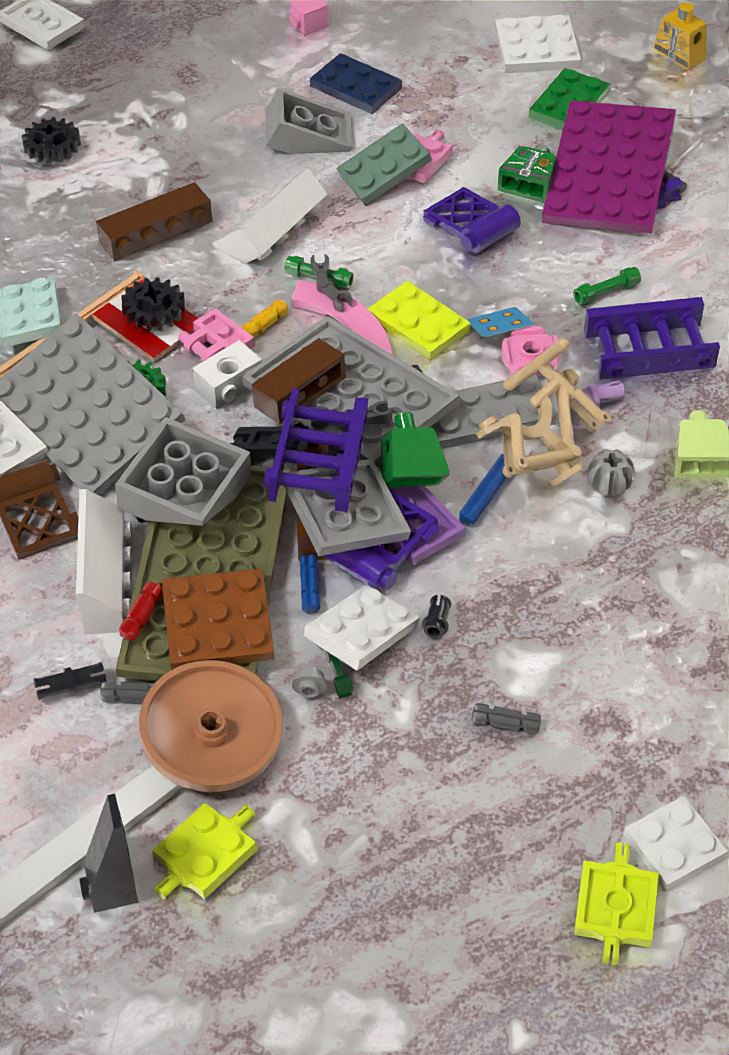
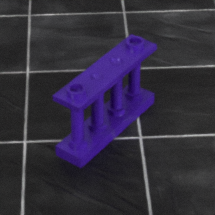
(648, 317)
(344, 464)

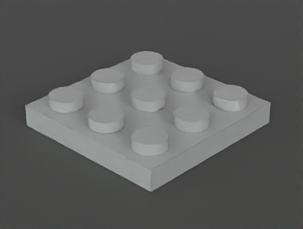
(371, 515)

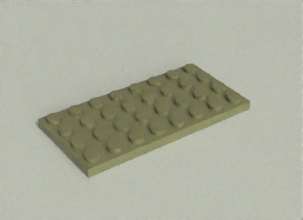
(235, 539)

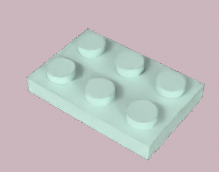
(29, 311)

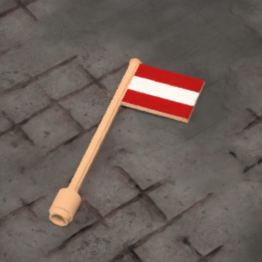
(108, 313)

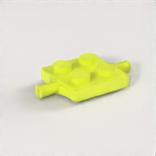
(204, 851)
(616, 903)

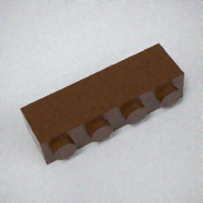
(154, 221)

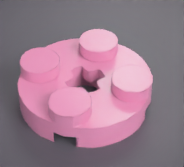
(530, 337)

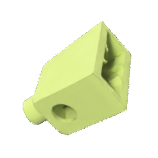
(702, 447)

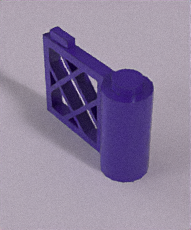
(482, 228)
(374, 563)

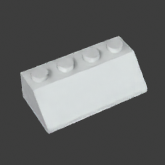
(272, 217)
(102, 564)

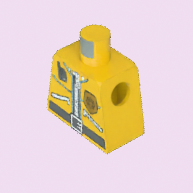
(682, 37)

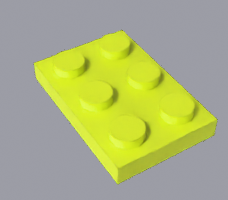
(419, 320)

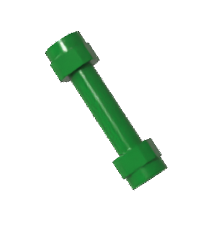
(342, 277)
(586, 294)

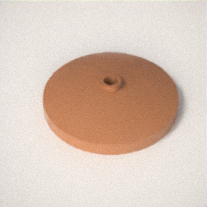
(210, 726)

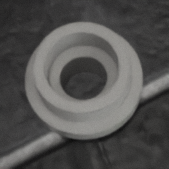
(309, 682)

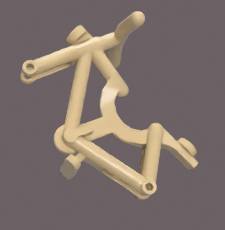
(561, 452)

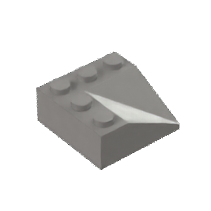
(182, 476)

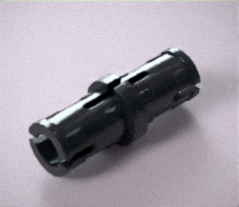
(69, 680)

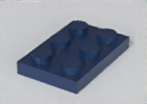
(356, 83)

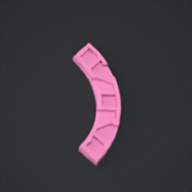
(355, 318)

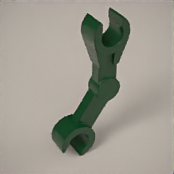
(341, 682)

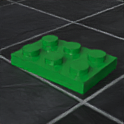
(567, 86)

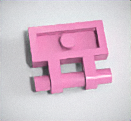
(216, 330)

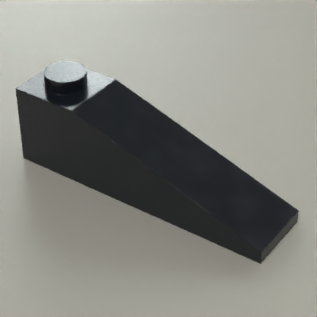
(108, 863)

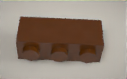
(309, 370)

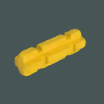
(266, 318)

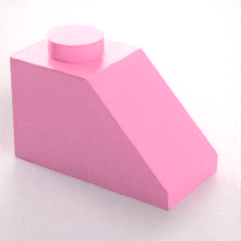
(308, 15)

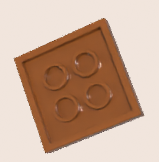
(218, 618)

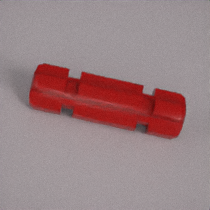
(140, 611)

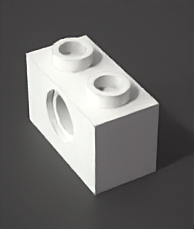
(221, 375)

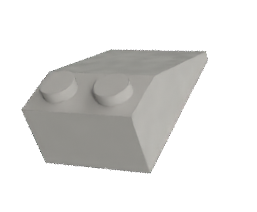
(305, 125)

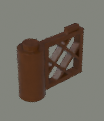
(24, 490)

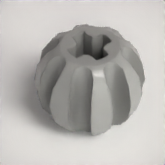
(611, 472)

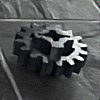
(51, 140)
(153, 304)

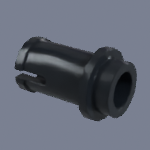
(436, 623)

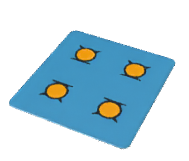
(499, 322)

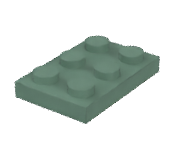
(384, 164)

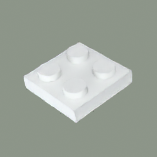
(675, 843)

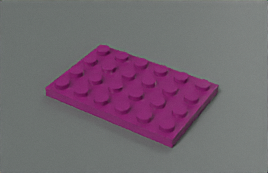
(609, 166)

